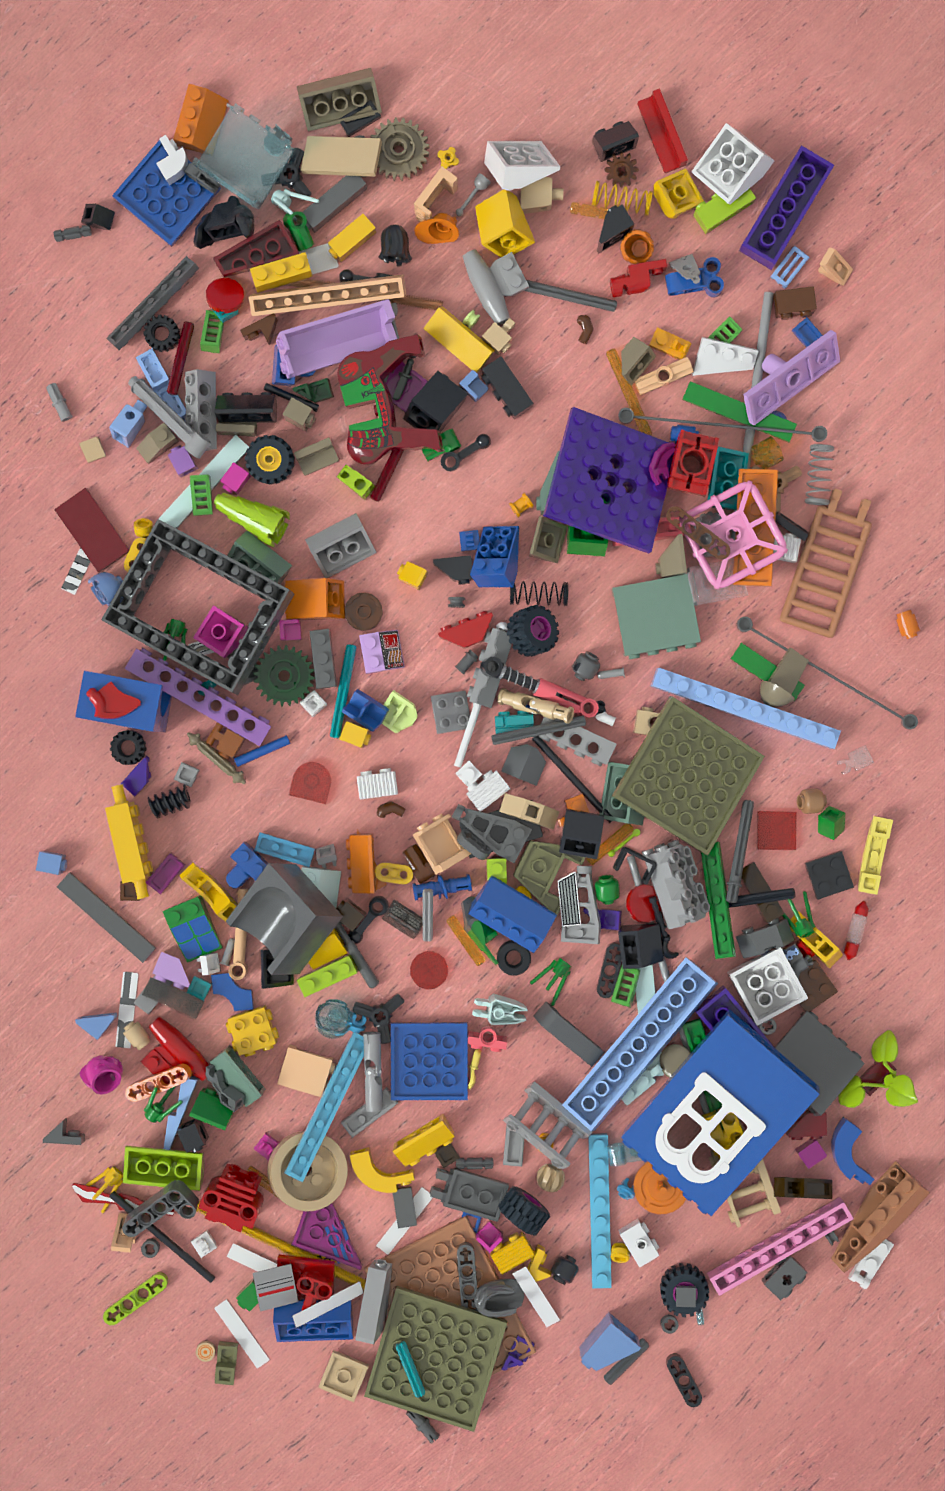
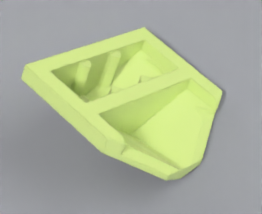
(401, 712)

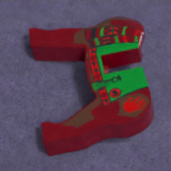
(363, 383)

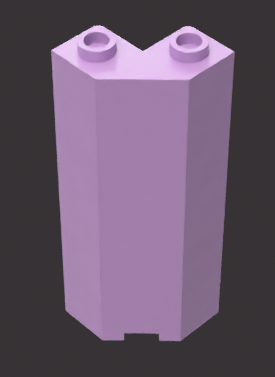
(334, 338)

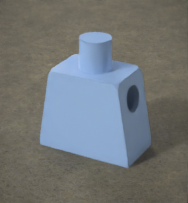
(128, 423)

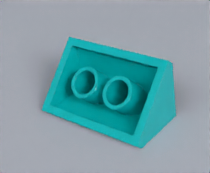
(726, 474)

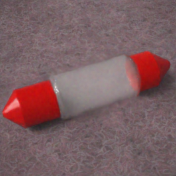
(856, 930)

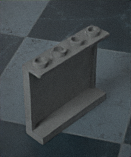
(820, 1057)

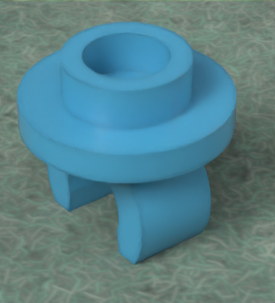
(358, 1026)
(624, 1191)

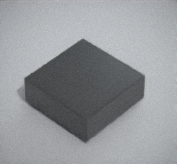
(685, 1296)

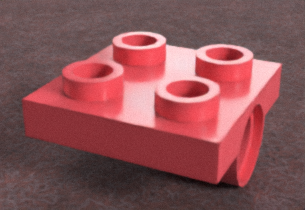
(480, 1039)

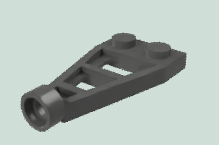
(514, 840)

